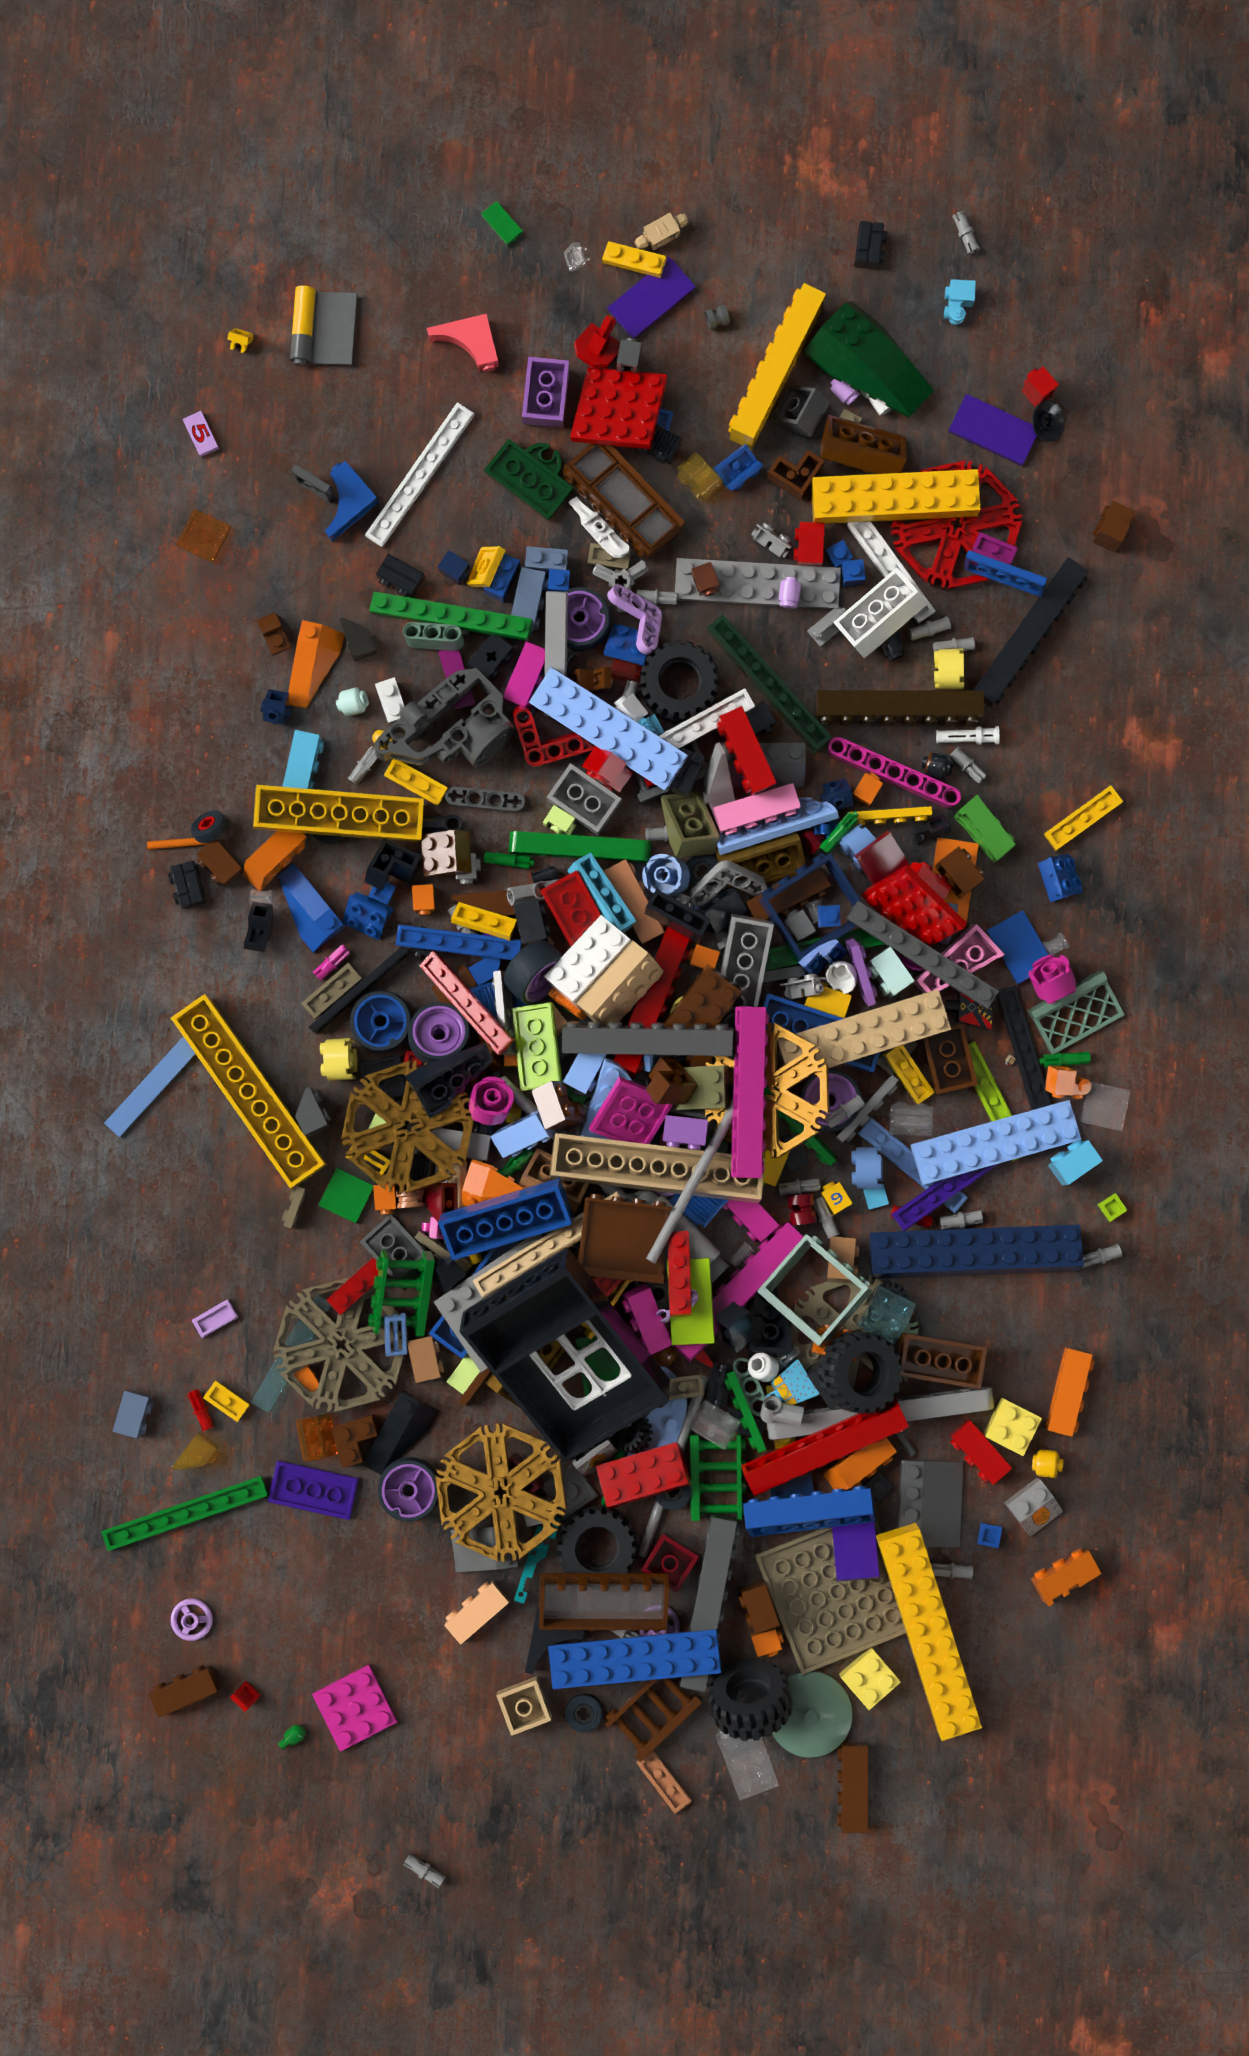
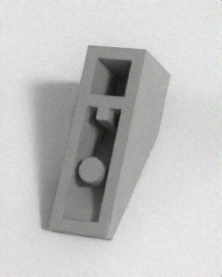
(717, 780)

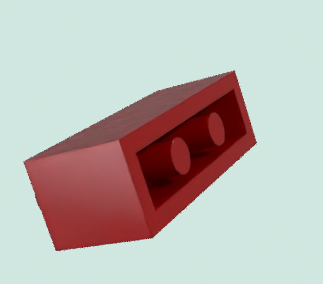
(979, 1452)

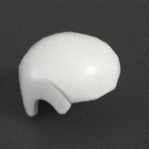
(842, 976)

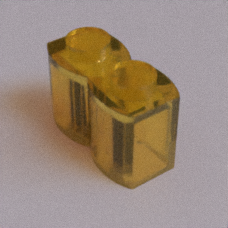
(699, 477)

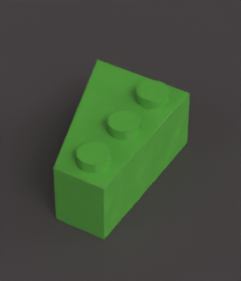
(985, 829)

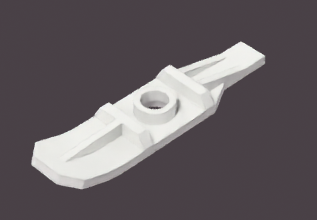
(605, 536)

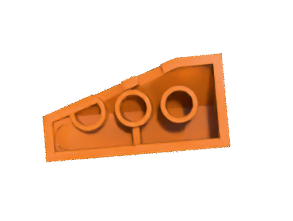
(314, 656)
(485, 1183)

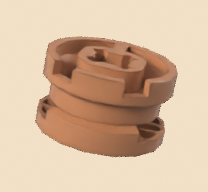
(411, 1199)

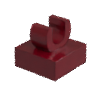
(811, 842)

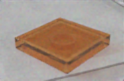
(203, 536)

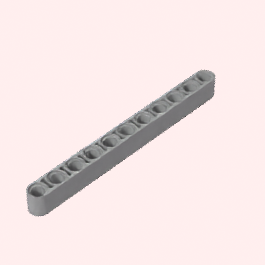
(913, 1408)

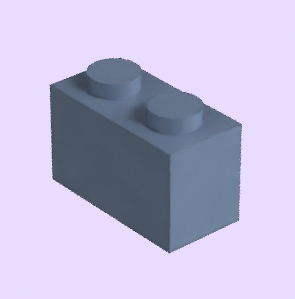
(546, 558)
(132, 1414)

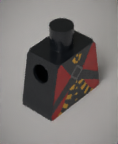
(970, 1012)

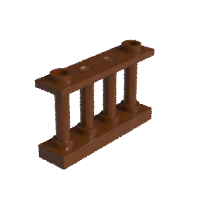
(659, 1733)

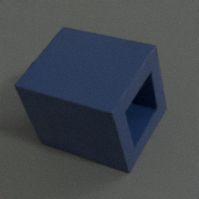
(454, 567)

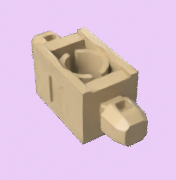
(661, 231)

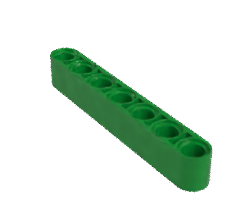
(578, 846)

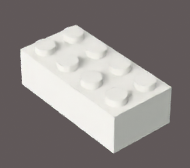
(880, 613)
(587, 959)

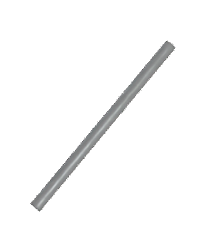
(691, 1185)
(682, 1440)

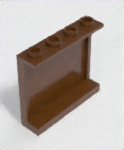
(619, 1238)

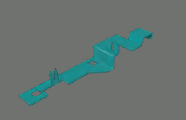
(532, 1561)

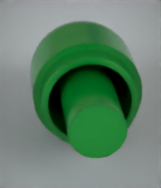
(292, 1736)

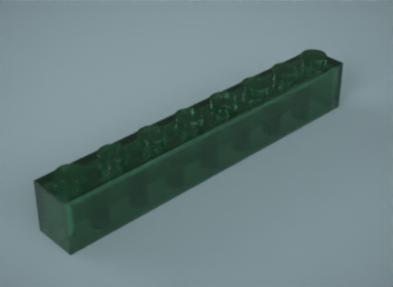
(769, 684)

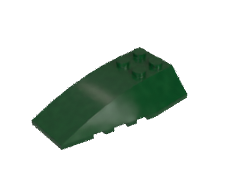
(863, 354)

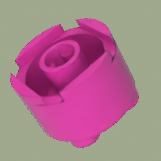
(1052, 978)
(491, 1101)

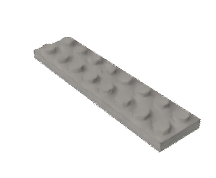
(760, 583)

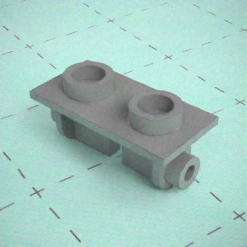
(779, 542)
(825, 628)
(810, 984)

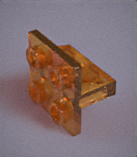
(316, 1437)

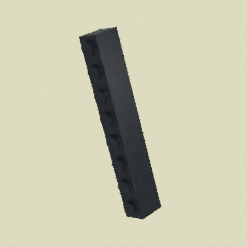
(1031, 629)

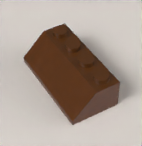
(862, 446)

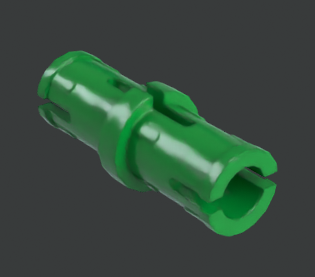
(515, 1164)

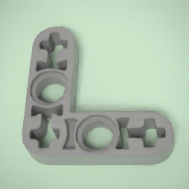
(719, 873)

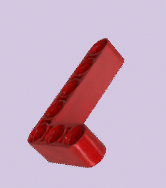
(543, 747)

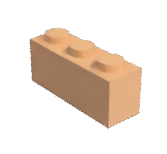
(476, 1611)

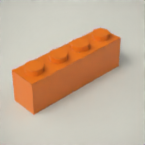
(1069, 1391)

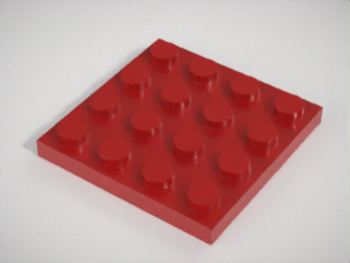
(619, 408)
(914, 906)

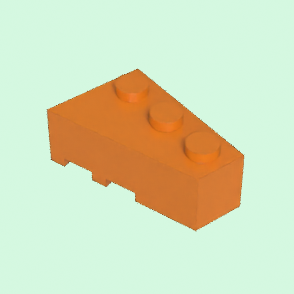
(272, 857)
(859, 1464)
(1065, 1575)

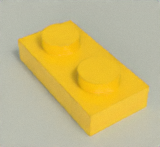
(226, 1401)

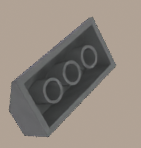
(784, 759)

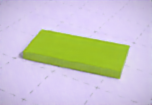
(536, 1045)
(699, 1326)

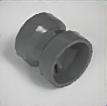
(717, 317)

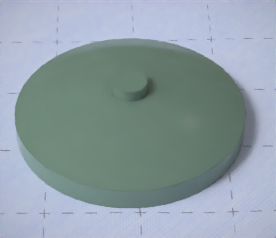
(818, 1716)

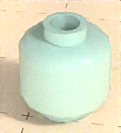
(352, 702)

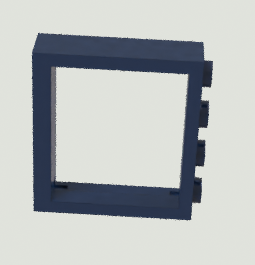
(786, 882)

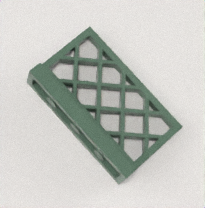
(1083, 987)

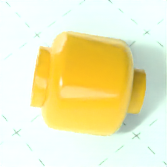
(1047, 1463)

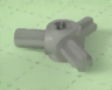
(629, 575)

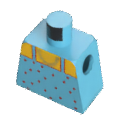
(793, 1385)

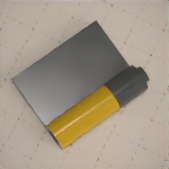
(323, 327)

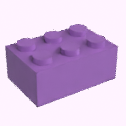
(545, 392)
(685, 1132)

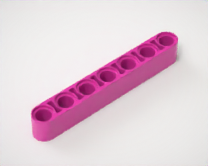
(904, 772)

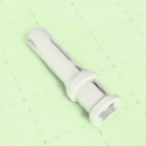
(979, 732)

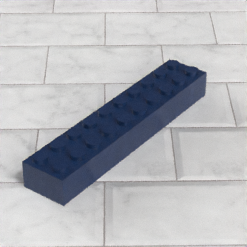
(975, 1251)

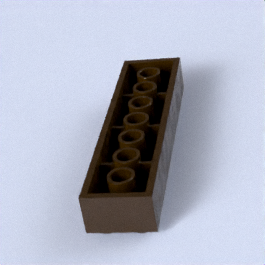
(898, 707)

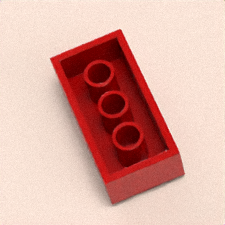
(746, 751)
(643, 1475)

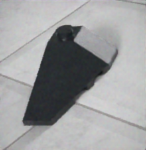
(443, 1079)
(770, 1328)
(403, 1427)

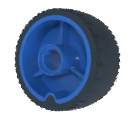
(384, 1038)

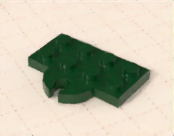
(530, 476)

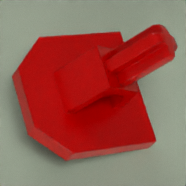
(596, 344)

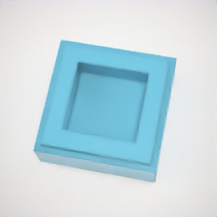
(875, 1197)

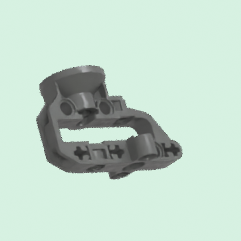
(482, 733)

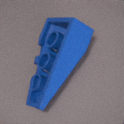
(310, 912)

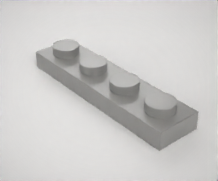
(873, 1103)

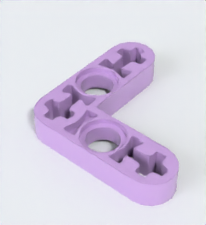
(647, 612)

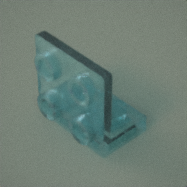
(887, 1314)

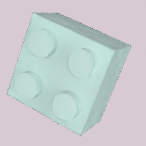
(889, 973)

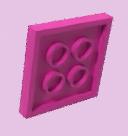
(629, 1114)
(354, 1707)

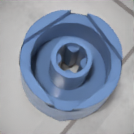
(854, 842)
(664, 864)
(868, 1168)

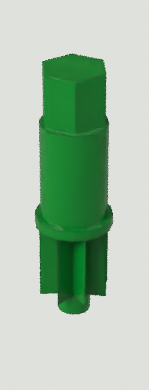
(839, 832)
(511, 860)
(1065, 1059)

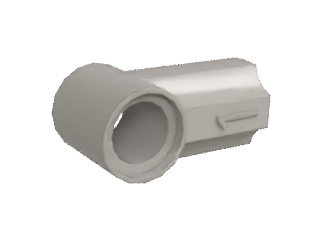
(780, 1411)

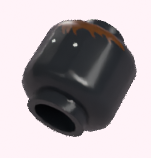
(938, 765)

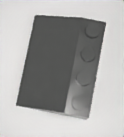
(932, 1499)

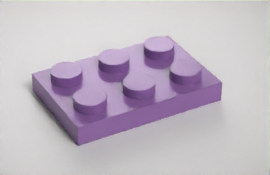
(856, 954)

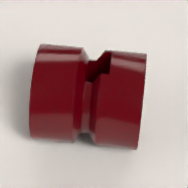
(801, 1209)

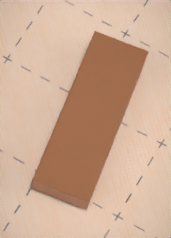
(664, 1782)

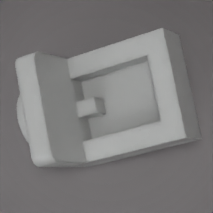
(466, 879)

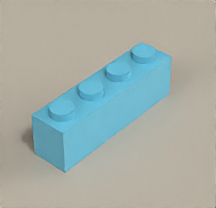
(303, 760)
(603, 893)

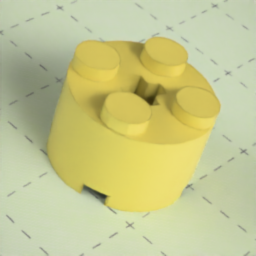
(951, 669)
(339, 1059)

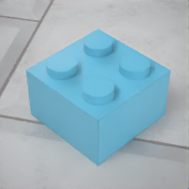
(1075, 1162)

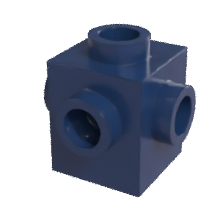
(276, 707)
(838, 794)

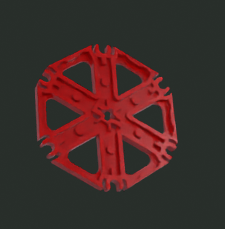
(949, 545)

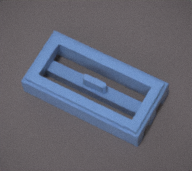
(394, 1318)

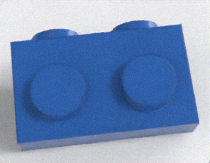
(738, 468)

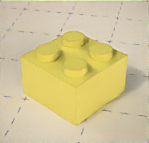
(1012, 1426)
(869, 1678)

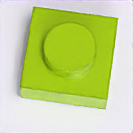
(1112, 1207)

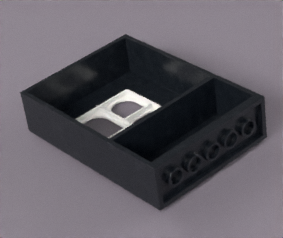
(540, 1309)

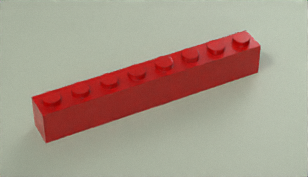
(651, 1005)
(823, 1447)

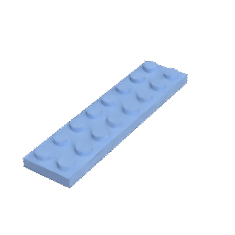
(608, 728)
(995, 1142)

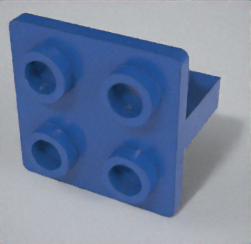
(1060, 877)
(366, 915)

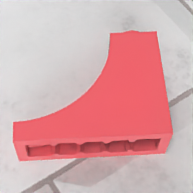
(473, 336)

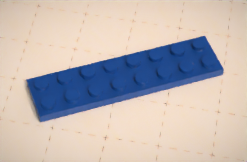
(635, 1659)

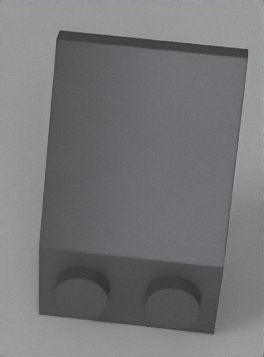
(398, 1244)
(469, 1560)

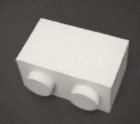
(390, 699)

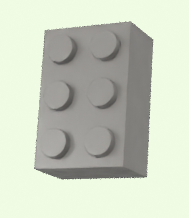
(584, 799)

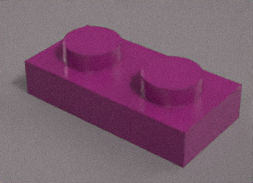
(994, 548)

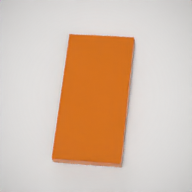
(943, 848)

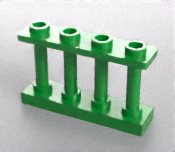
(422, 1285)
(698, 1487)

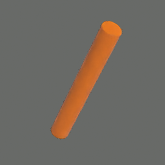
(173, 843)

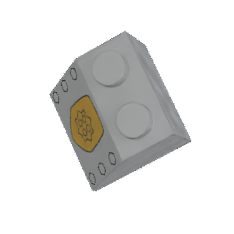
(590, 1458)
(1033, 1506)

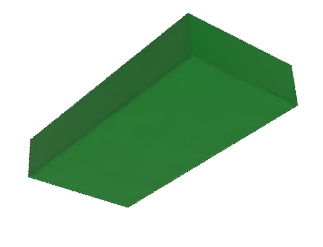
(502, 223)

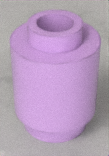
(844, 391)
(789, 592)

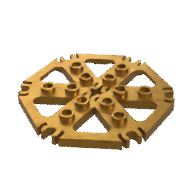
(784, 1100)
(404, 1147)
(490, 1503)

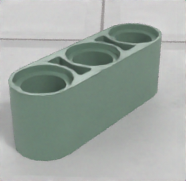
(426, 630)
(744, 1377)

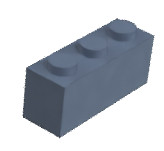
(529, 596)

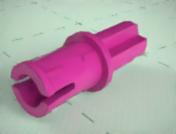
(331, 962)

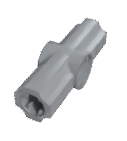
(526, 892)

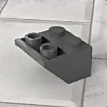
(311, 1114)

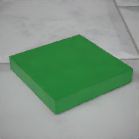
(346, 1195)

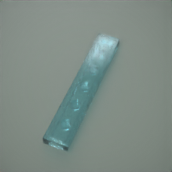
(274, 1382)

